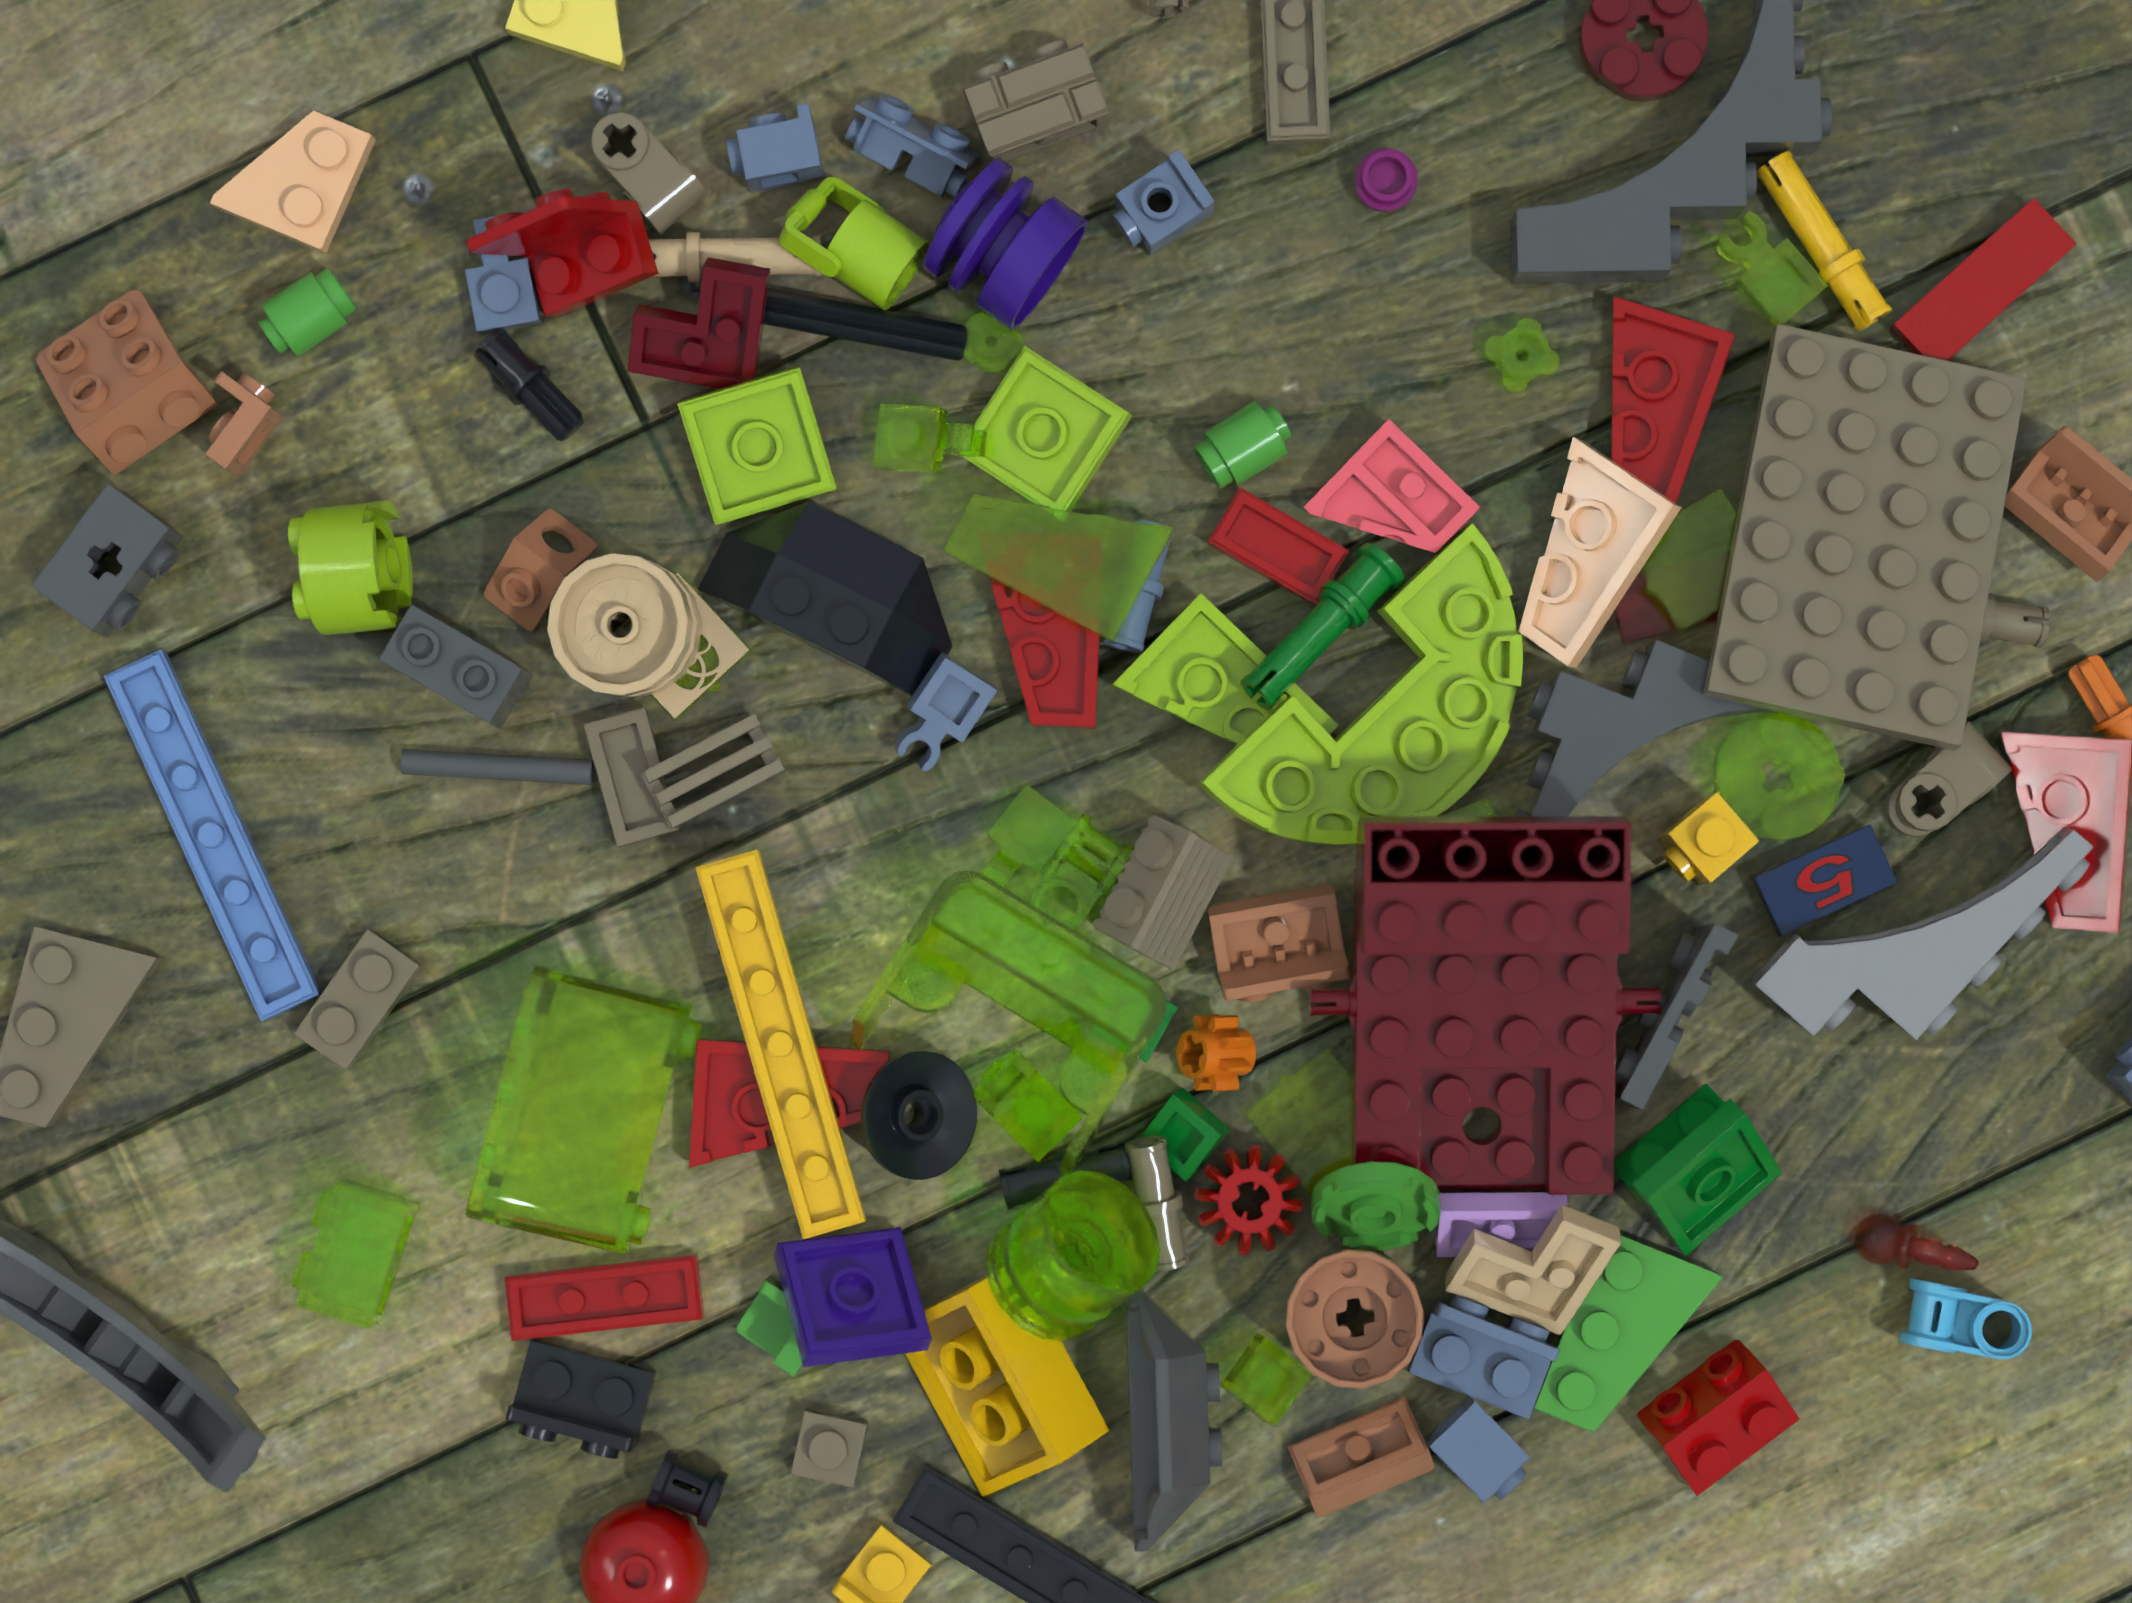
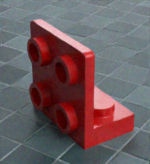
(574, 247)

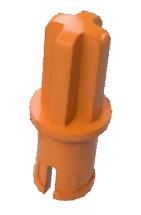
(2102, 697)

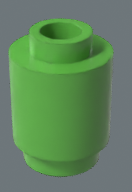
(306, 312)
(1243, 444)

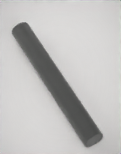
(497, 767)

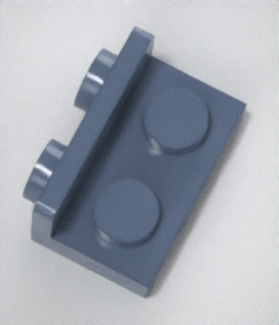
(1482, 1356)

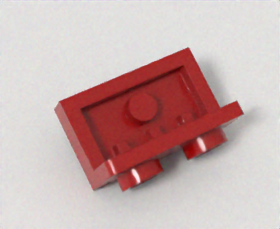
(1718, 1416)

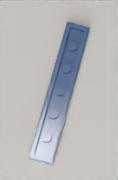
(213, 835)

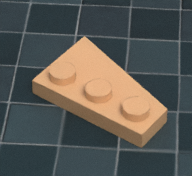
(1597, 546)

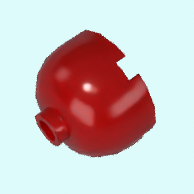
(644, 1556)

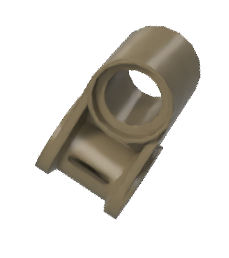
(649, 176)
(1950, 781)

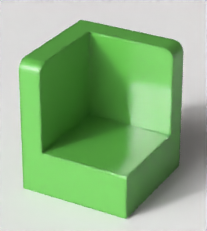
(770, 1326)

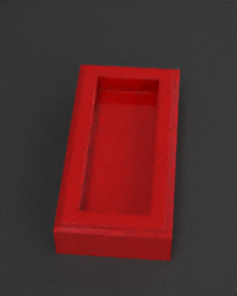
(1277, 546)

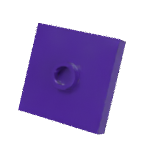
(852, 1297)

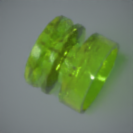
(1073, 1255)

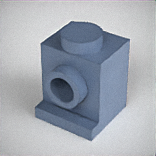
(777, 151)
(1155, 230)

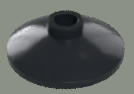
(941, 1121)

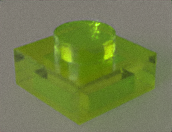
(1265, 1380)

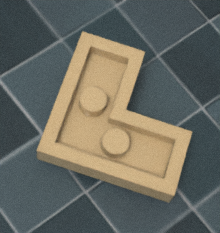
(1541, 1283)

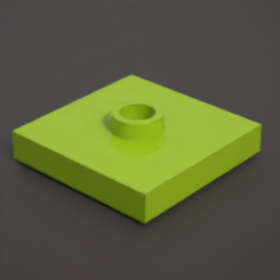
(1046, 432)
(757, 445)

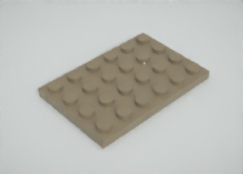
(1865, 537)

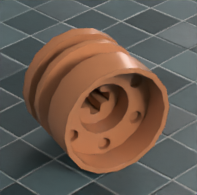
(1330, 1347)

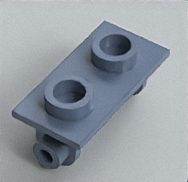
(935, 150)

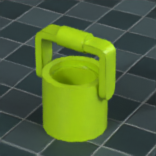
(869, 250)

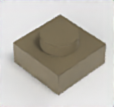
(829, 1448)

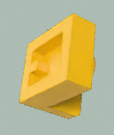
(882, 1570)

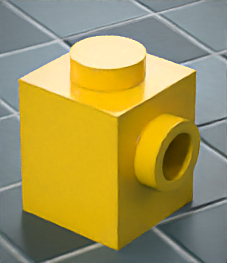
(1706, 840)

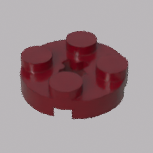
(1623, 65)

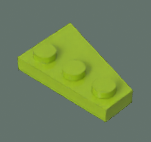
(1198, 673)

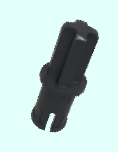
(529, 384)

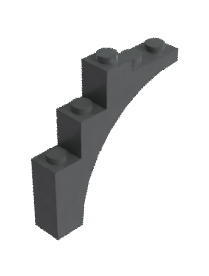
(1627, 229)
(1600, 727)
(116, 1344)

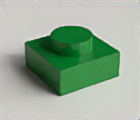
(1189, 1131)

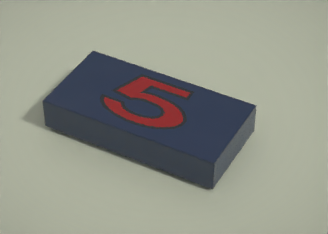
(1824, 880)

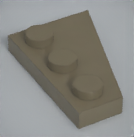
(61, 1017)

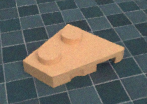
(300, 181)

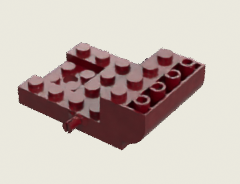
(1489, 988)

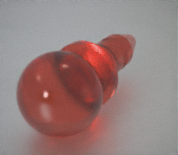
(1884, 1240)

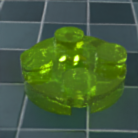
(1813, 775)

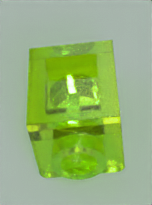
(1025, 1104)

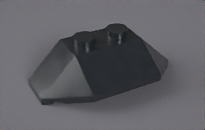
(834, 592)

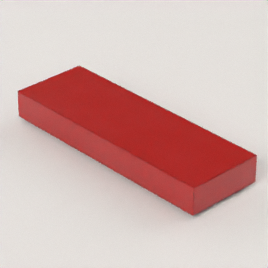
(1984, 284)
(604, 1297)

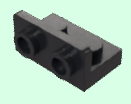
(581, 1398)

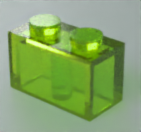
(354, 1253)

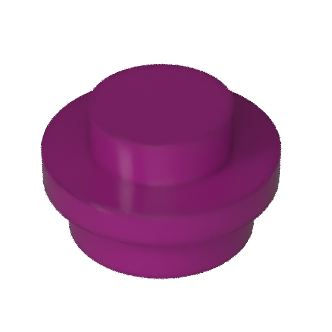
(1385, 180)

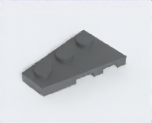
(1642, 1068)

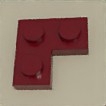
(715, 345)

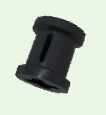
(673, 1471)

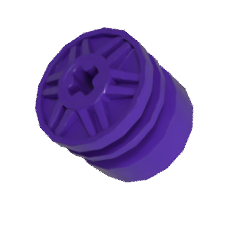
(1004, 243)

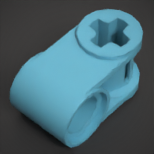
(1952, 1321)

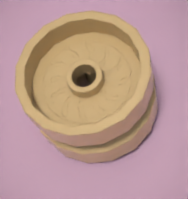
(600, 596)

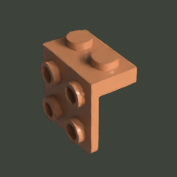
(123, 382)

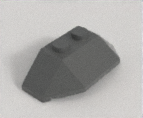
(1167, 1418)

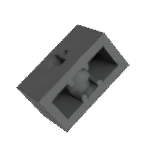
(82, 582)
(455, 666)

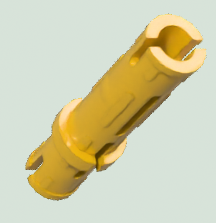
(1823, 241)

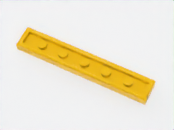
(781, 1044)

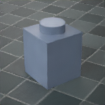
(1479, 1451)

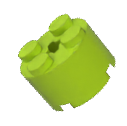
(350, 568)

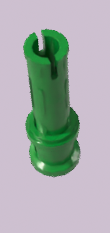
(1341, 606)

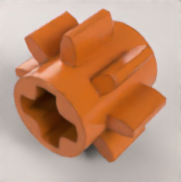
(1216, 1052)

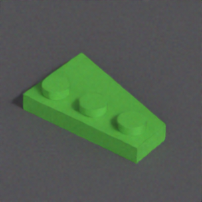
(1620, 1331)

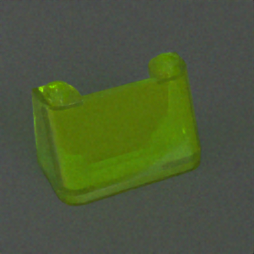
(580, 1110)

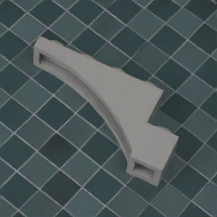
(1925, 964)

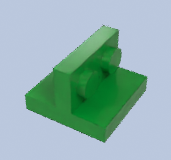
(1697, 1168)

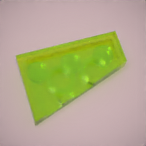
(1060, 558)

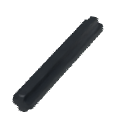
(865, 324)

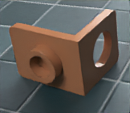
(534, 571)

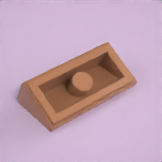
(1361, 1457)

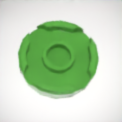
(1375, 1205)

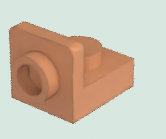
(242, 434)

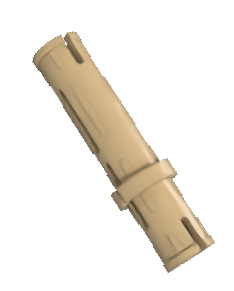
(689, 255)

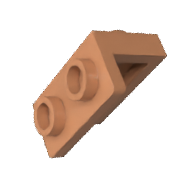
(2075, 502)
(1278, 943)

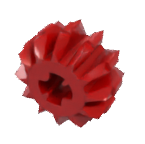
(1269, 1206)

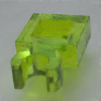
(1777, 278)

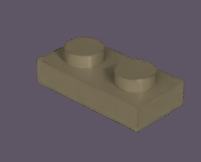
(358, 999)

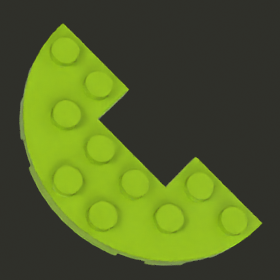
(1418, 739)

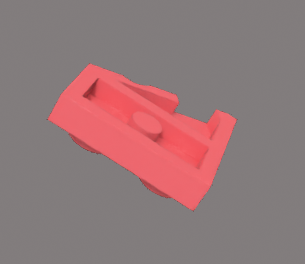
(1395, 493)

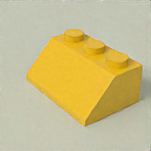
(1002, 1391)

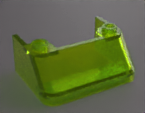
(1036, 970)

